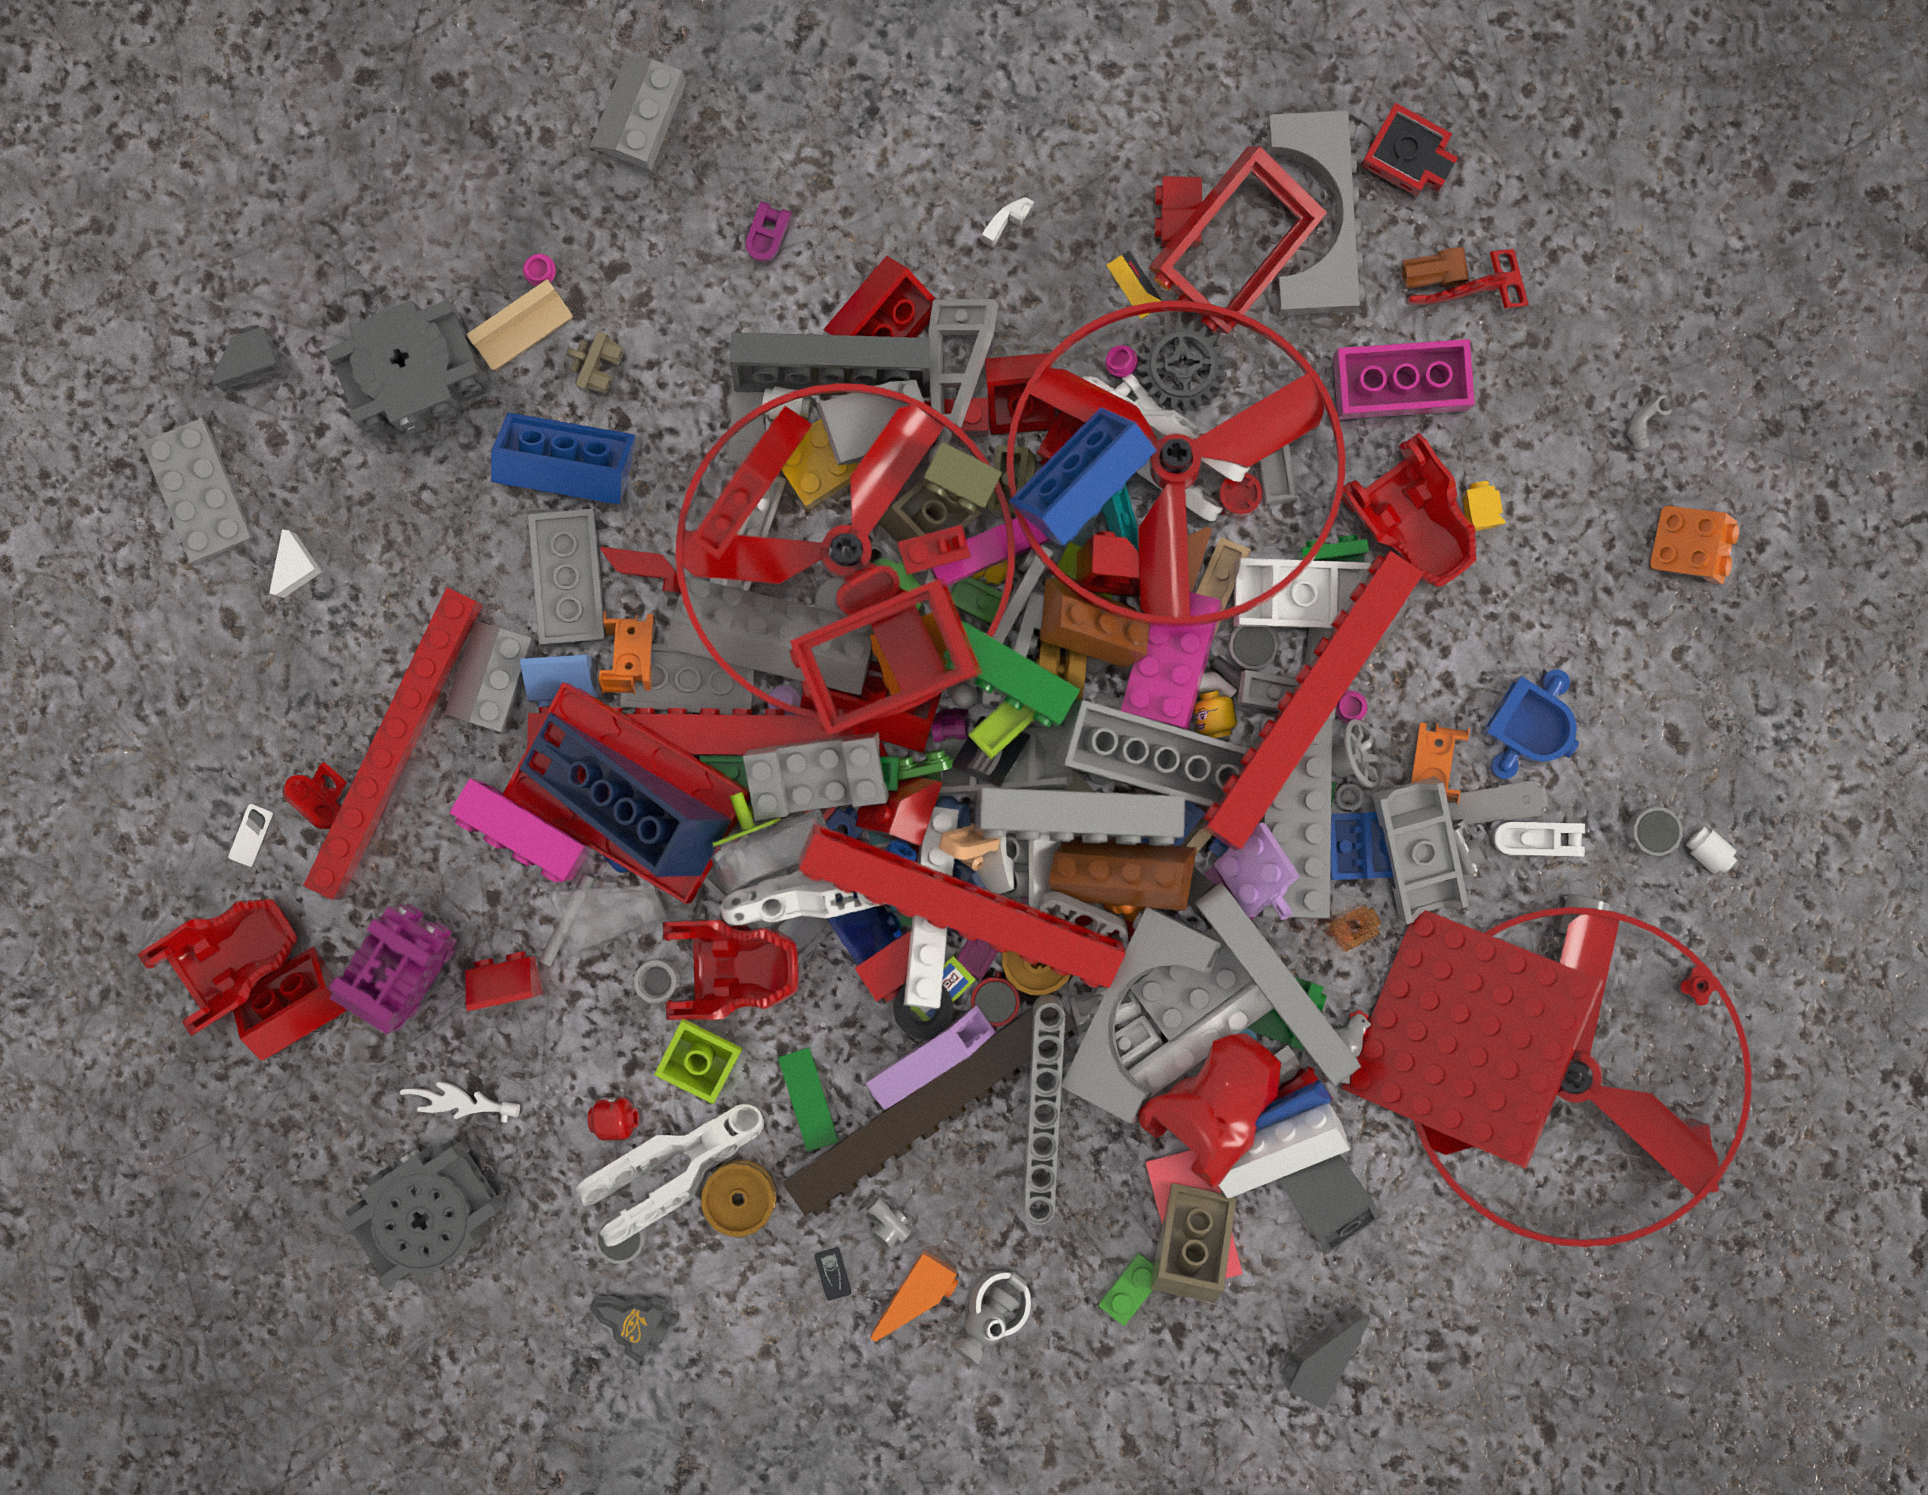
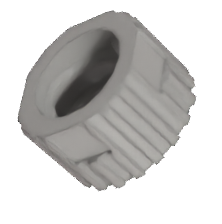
(1338, 800)

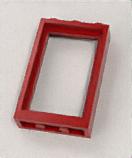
(1285, 188)
(751, 482)
(951, 629)

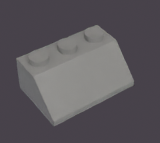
(639, 111)
(490, 677)

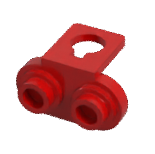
(867, 588)
(314, 798)

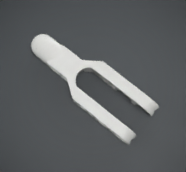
(1169, 423)
(794, 897)
(704, 1146)

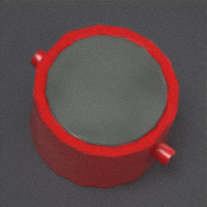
(996, 1000)

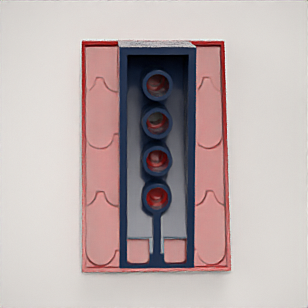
(626, 792)

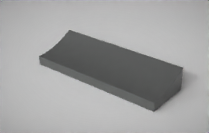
(815, 360)

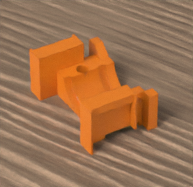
(631, 651)
(1435, 760)

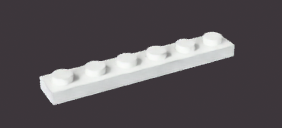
(926, 940)
(1195, 1042)

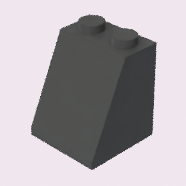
(1330, 1201)

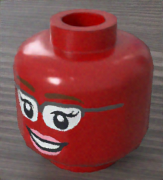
(612, 1118)

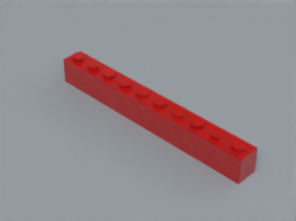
(1312, 700)
(721, 734)
(393, 745)
(961, 906)

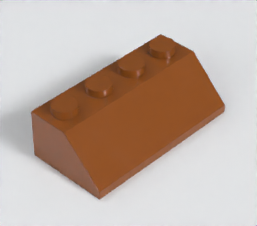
(1124, 873)

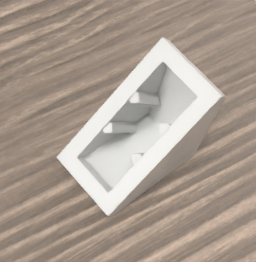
(293, 565)

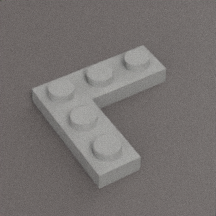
(1266, 690)

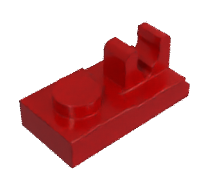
(1058, 434)
(934, 550)

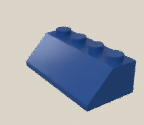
(562, 458)
(1083, 475)

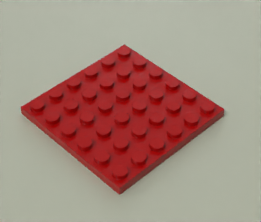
(1473, 1036)

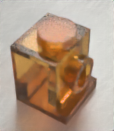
(1345, 937)

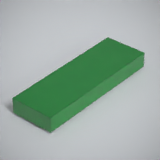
(808, 1099)

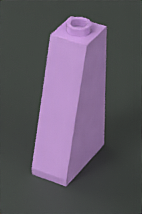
(930, 1058)

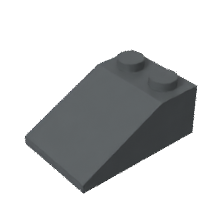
(1322, 1359)

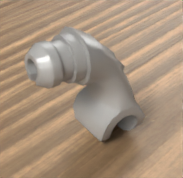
(1638, 426)

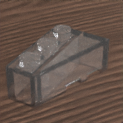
(764, 851)
(604, 912)

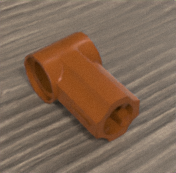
(1444, 268)

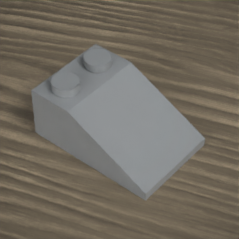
(859, 418)

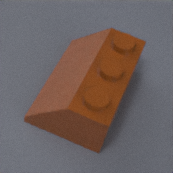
(1090, 630)

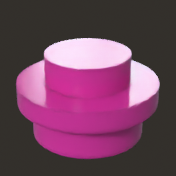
(538, 269)
(1121, 361)
(1351, 706)

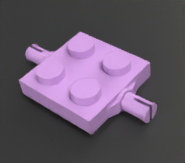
(1258, 873)

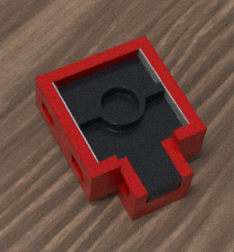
(1410, 152)

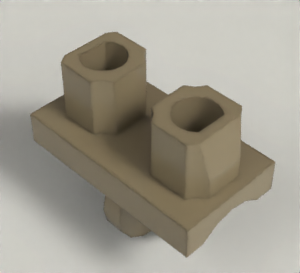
(590, 376)

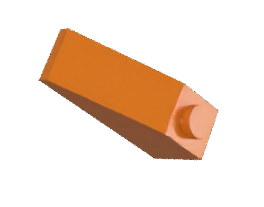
(920, 1291)

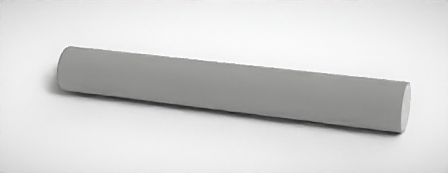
(558, 934)

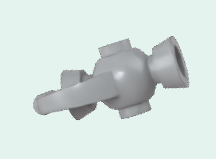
(987, 1322)

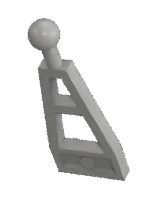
(958, 318)
(966, 694)

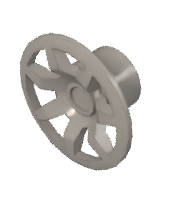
(1353, 758)

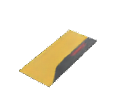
(1133, 280)

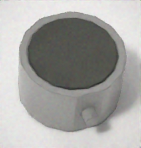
(1252, 647)
(1655, 831)
(622, 1252)

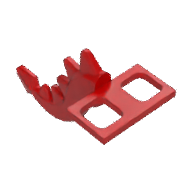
(1486, 283)

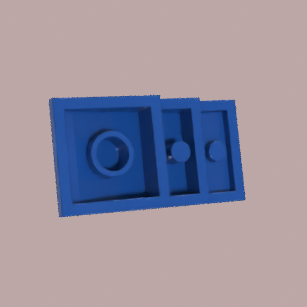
(1358, 847)

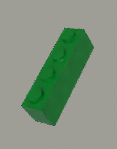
(1018, 679)

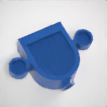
(1532, 724)

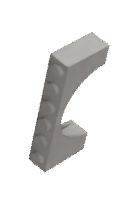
(1324, 145)
(1097, 1068)

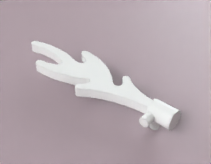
(457, 1098)

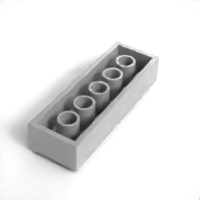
(758, 630)
(1147, 753)
(1079, 814)
(1302, 828)

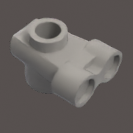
(1471, 852)
(889, 1224)

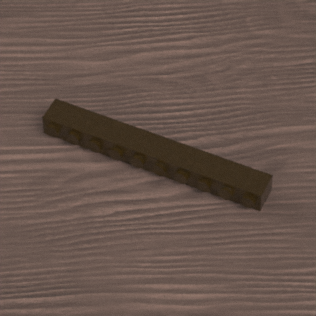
(917, 1115)

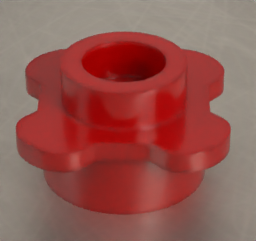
(1690, 987)

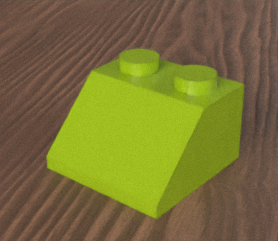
(697, 1061)

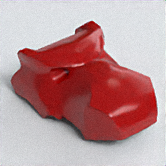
(1417, 514)
(224, 956)
(734, 969)
(1218, 1105)

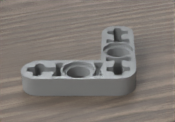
(1102, 923)

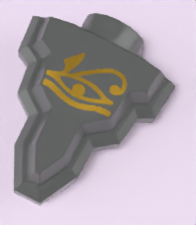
(633, 1322)

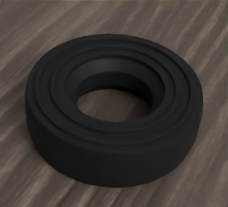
(927, 1028)

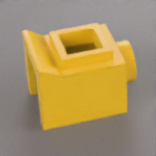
(1482, 506)

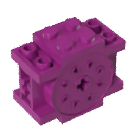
(394, 967)

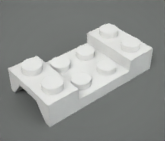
(1306, 603)

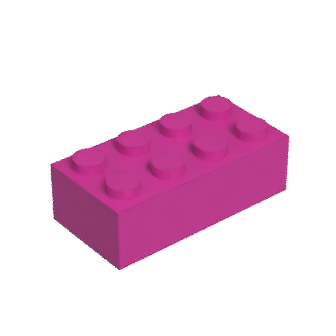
(1403, 379)
(1169, 677)
(512, 826)

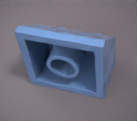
(545, 675)

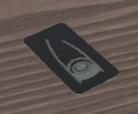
(832, 1273)

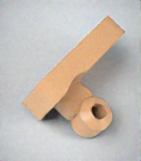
(967, 845)

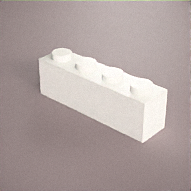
(1287, 1149)

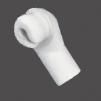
(1213, 682)

